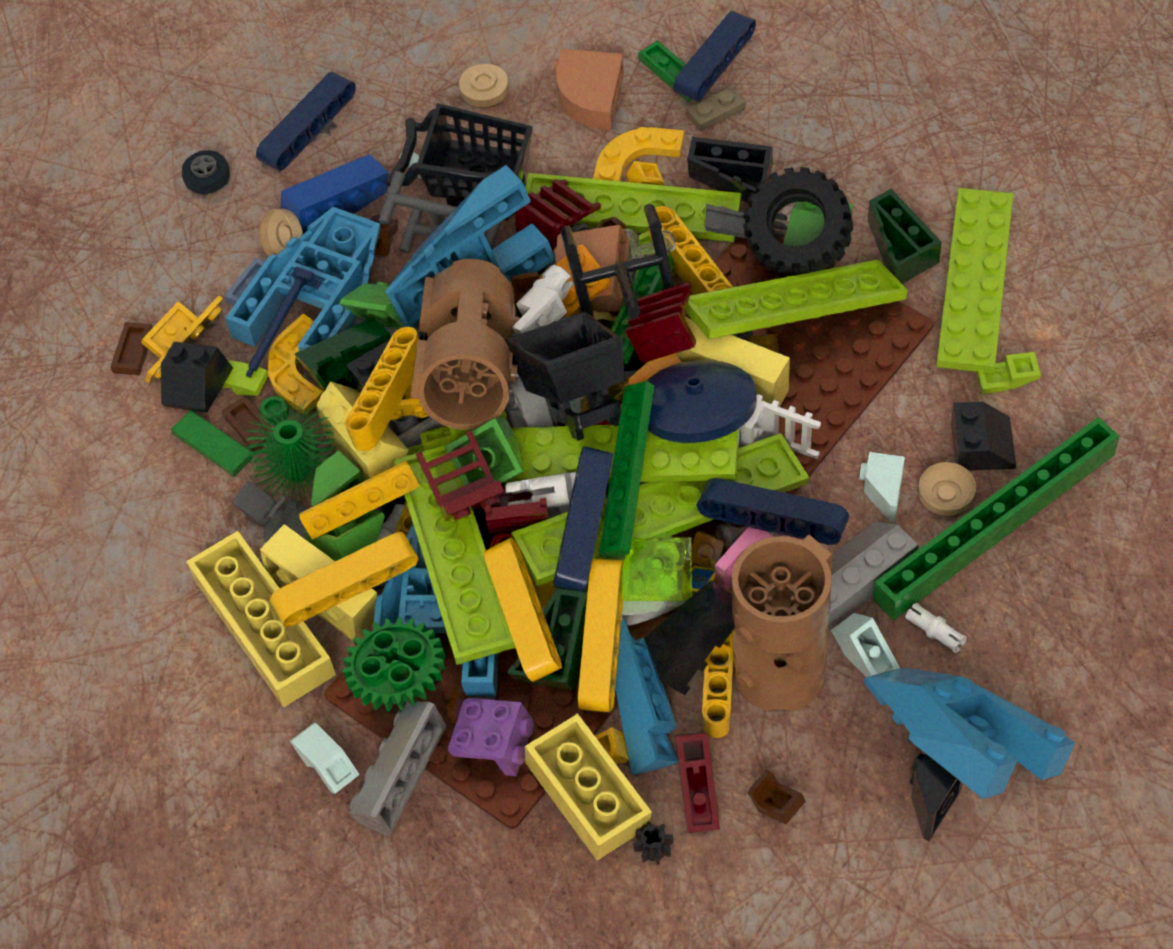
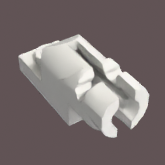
(544, 300)
(555, 488)

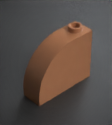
(589, 85)
(608, 247)

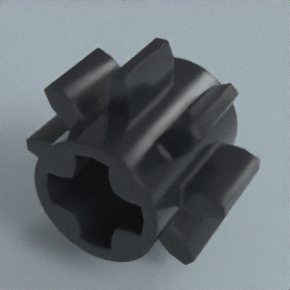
(656, 850)

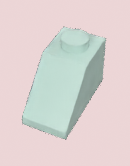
(883, 481)
(864, 645)

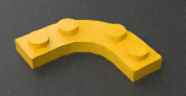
(634, 144)
(283, 367)

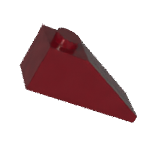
(697, 782)

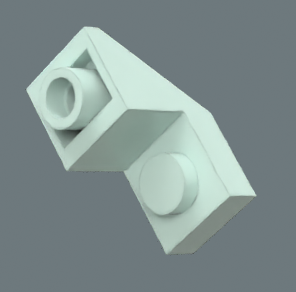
(326, 756)

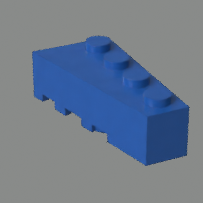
(344, 188)

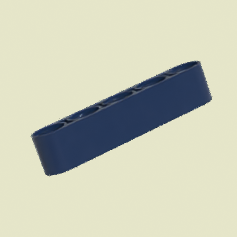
(714, 56)
(305, 121)
(772, 511)
(583, 519)

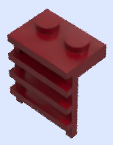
(548, 218)
(661, 324)
(463, 500)
(510, 518)

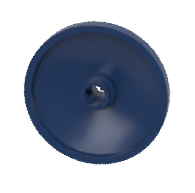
(700, 401)

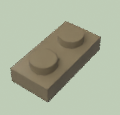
(715, 108)

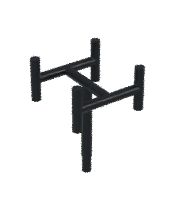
(620, 270)

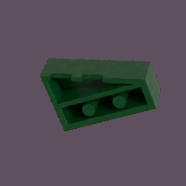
(902, 237)
(328, 358)
(566, 623)

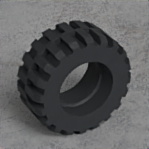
(792, 188)

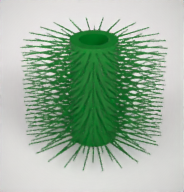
(291, 449)

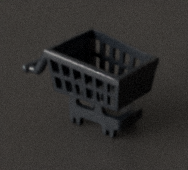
(456, 166)
(568, 362)

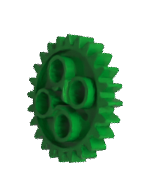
(394, 664)

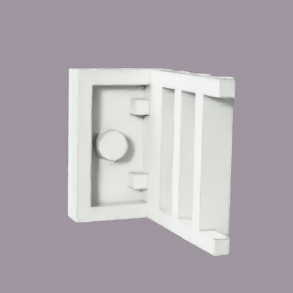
(765, 424)

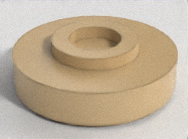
(483, 85)
(277, 229)
(947, 488)

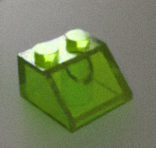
(658, 570)

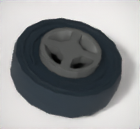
(205, 172)

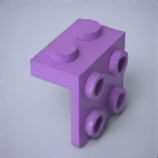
(492, 732)

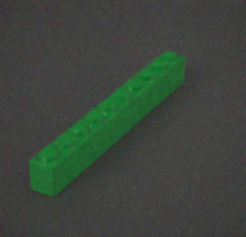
(994, 518)

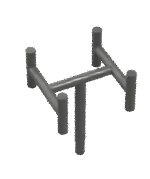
(436, 211)

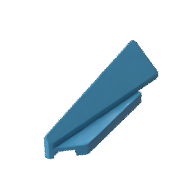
(643, 707)

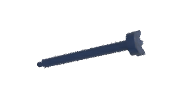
(302, 277)

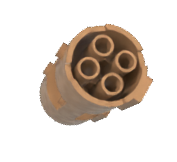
(465, 362)
(781, 621)

